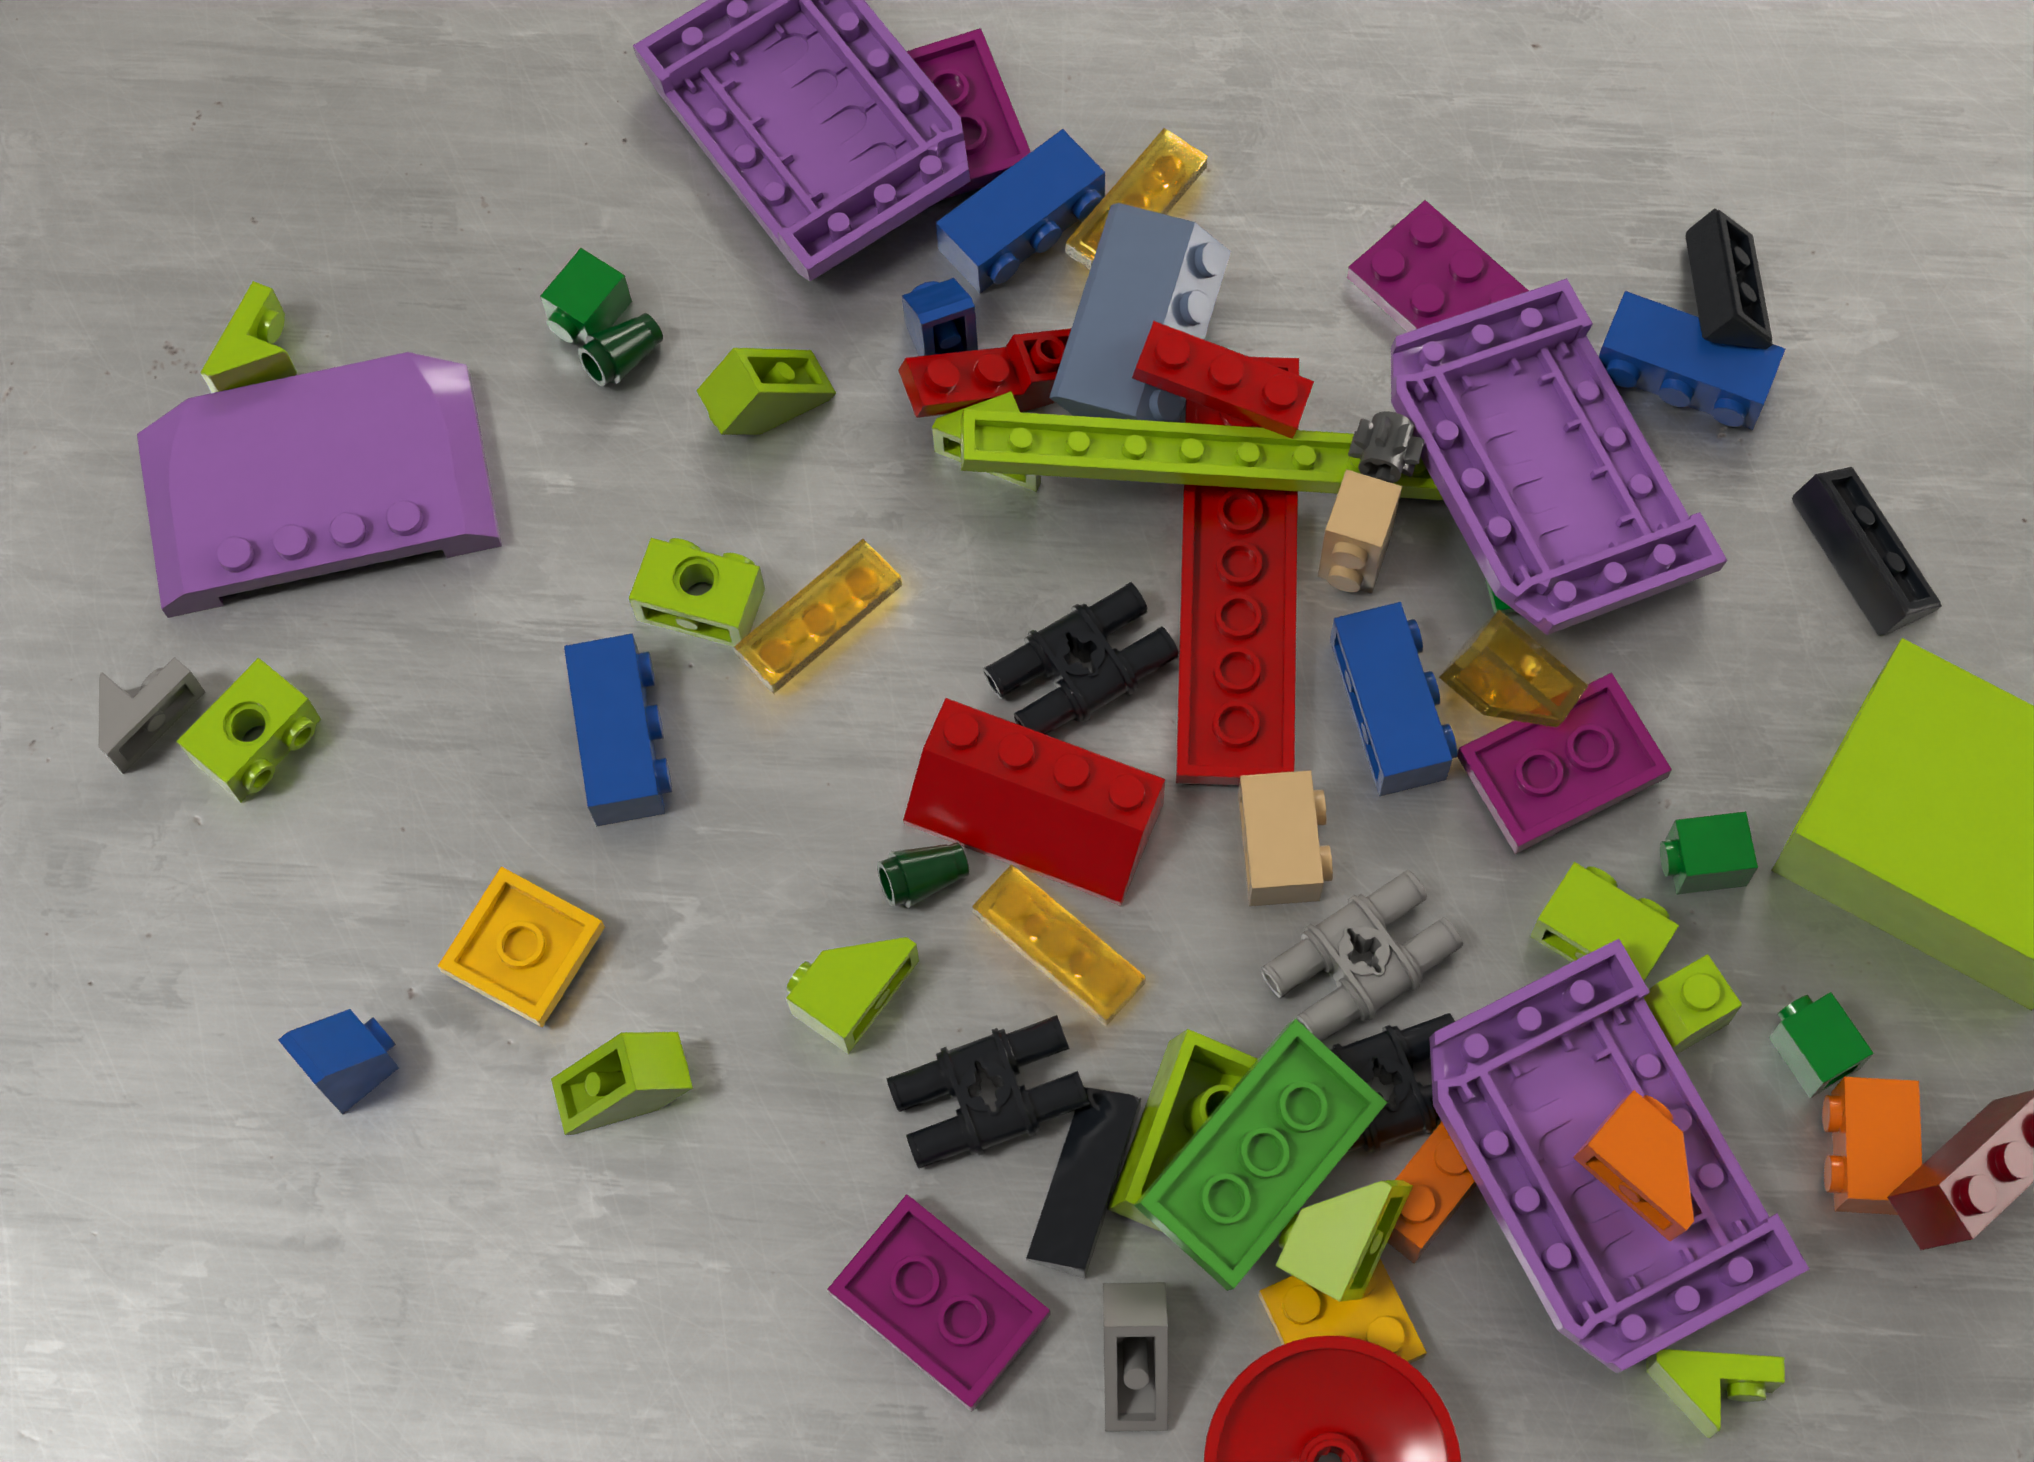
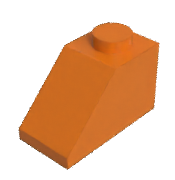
(1643, 1163)

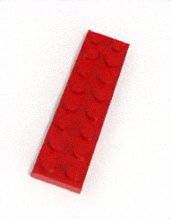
(1237, 625)

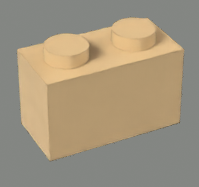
(1358, 532)
(1282, 838)

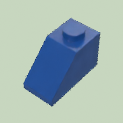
(940, 318)
(342, 1056)

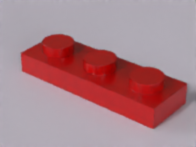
(1223, 379)

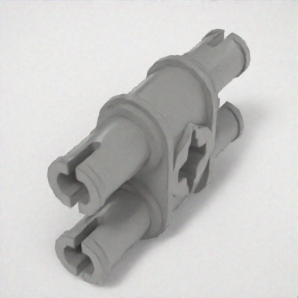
(1362, 926)

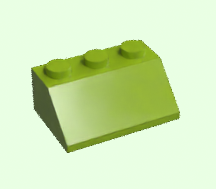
(1186, 1091)

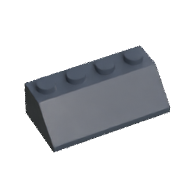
(1140, 274)

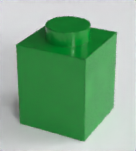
(585, 298)
(1709, 853)
(1819, 1042)

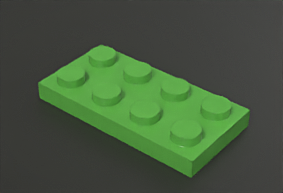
(1260, 1155)

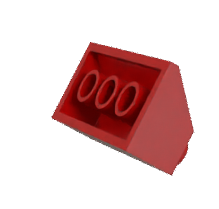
(1034, 801)

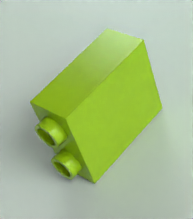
(1931, 821)

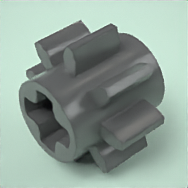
(1386, 446)

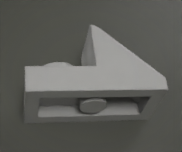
(134, 724)

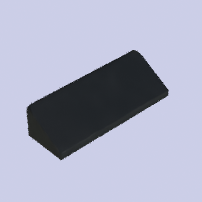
(1727, 283)
(1865, 550)
(1084, 1182)

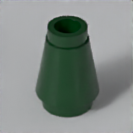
(618, 349)
(920, 872)

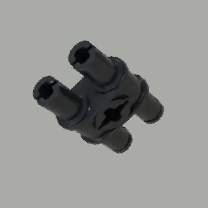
(1084, 635)
(1391, 1059)
(1017, 1108)

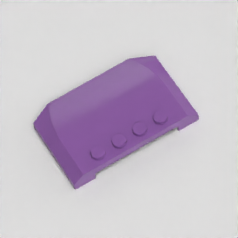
(810, 119)
(1545, 461)
(315, 478)
(1522, 1097)

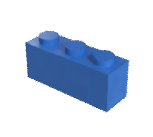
(1021, 211)
(1667, 356)
(1392, 698)
(617, 729)

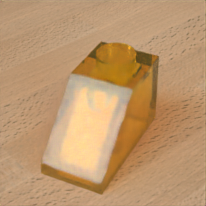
(1512, 676)

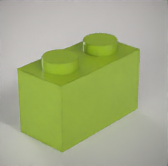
(1593, 912)

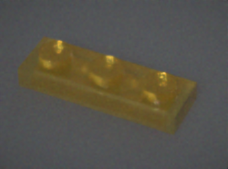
(1151, 183)
(818, 616)
(1058, 945)

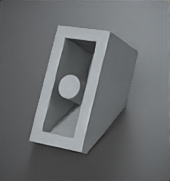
(1135, 1356)

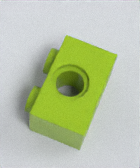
(719, 615)
(253, 700)

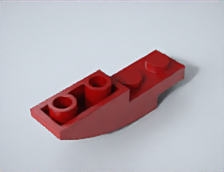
(961, 379)

